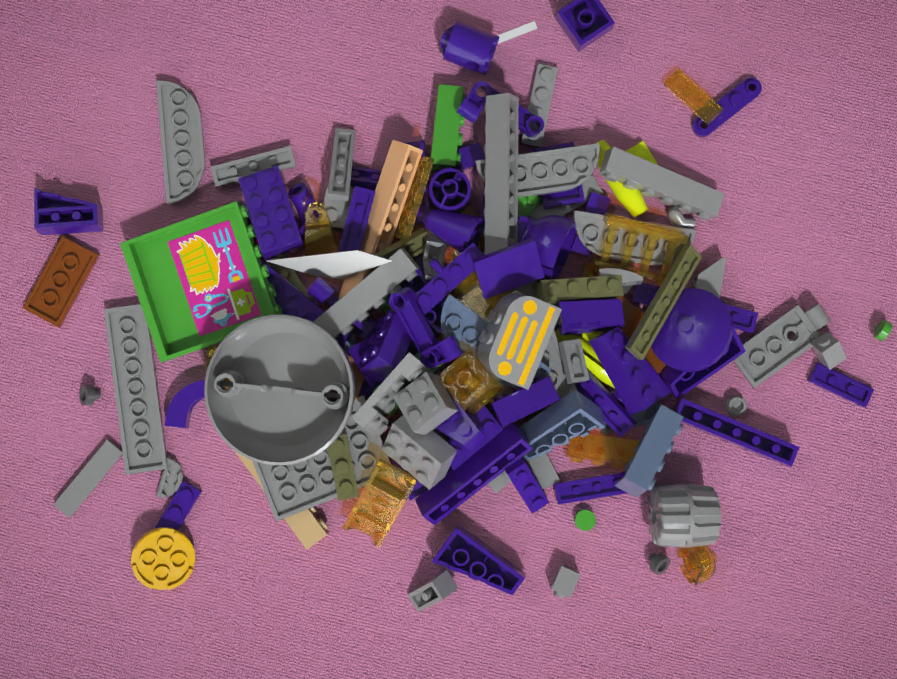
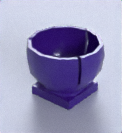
(552, 238)

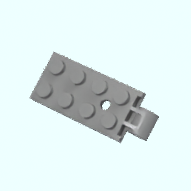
(773, 349)

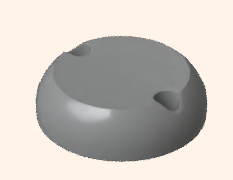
(279, 389)

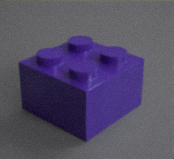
(584, 22)

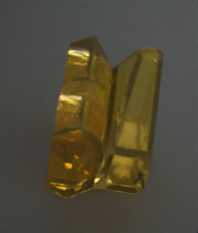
(470, 383)

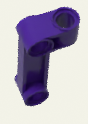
(473, 105)
(323, 292)
(421, 332)

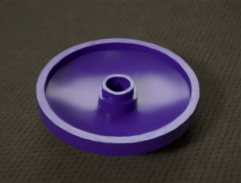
(694, 332)

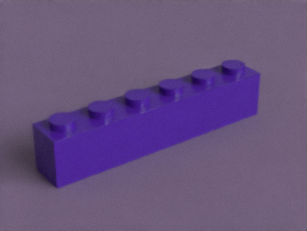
(736, 433)
(473, 474)

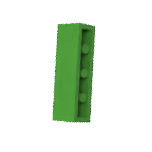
(446, 127)

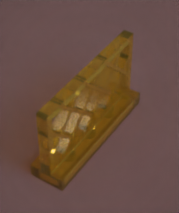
(414, 199)

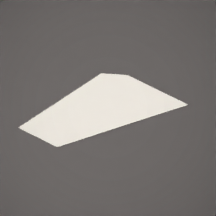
(332, 265)

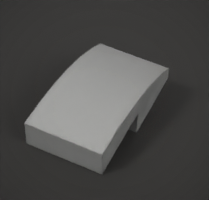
(628, 277)

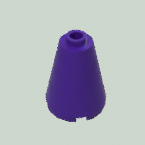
(454, 228)

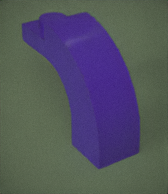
(182, 404)

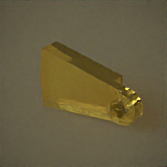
(319, 233)

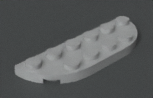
(180, 141)
(552, 169)
(593, 233)

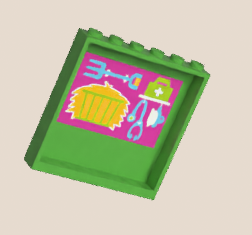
(199, 280)

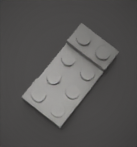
(372, 412)

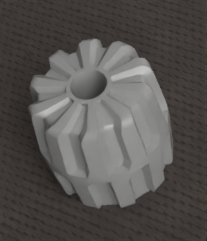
(684, 515)

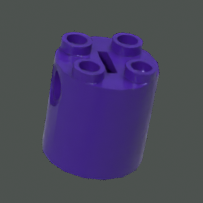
(468, 47)
(450, 190)

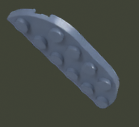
(466, 328)

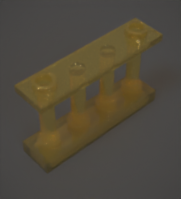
(634, 229)

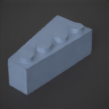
(561, 422)
(650, 452)

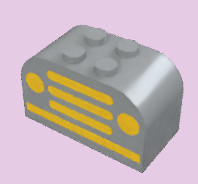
(517, 337)

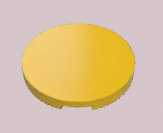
(163, 558)

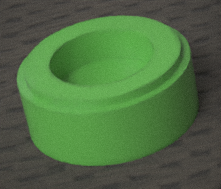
(882, 330)
(585, 520)

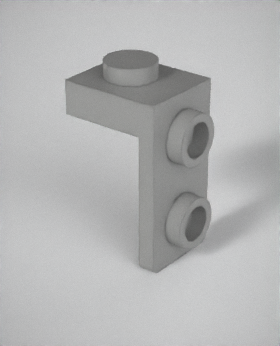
(433, 249)

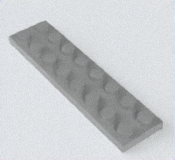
(135, 389)

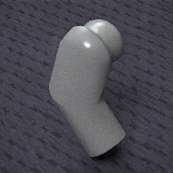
(678, 219)

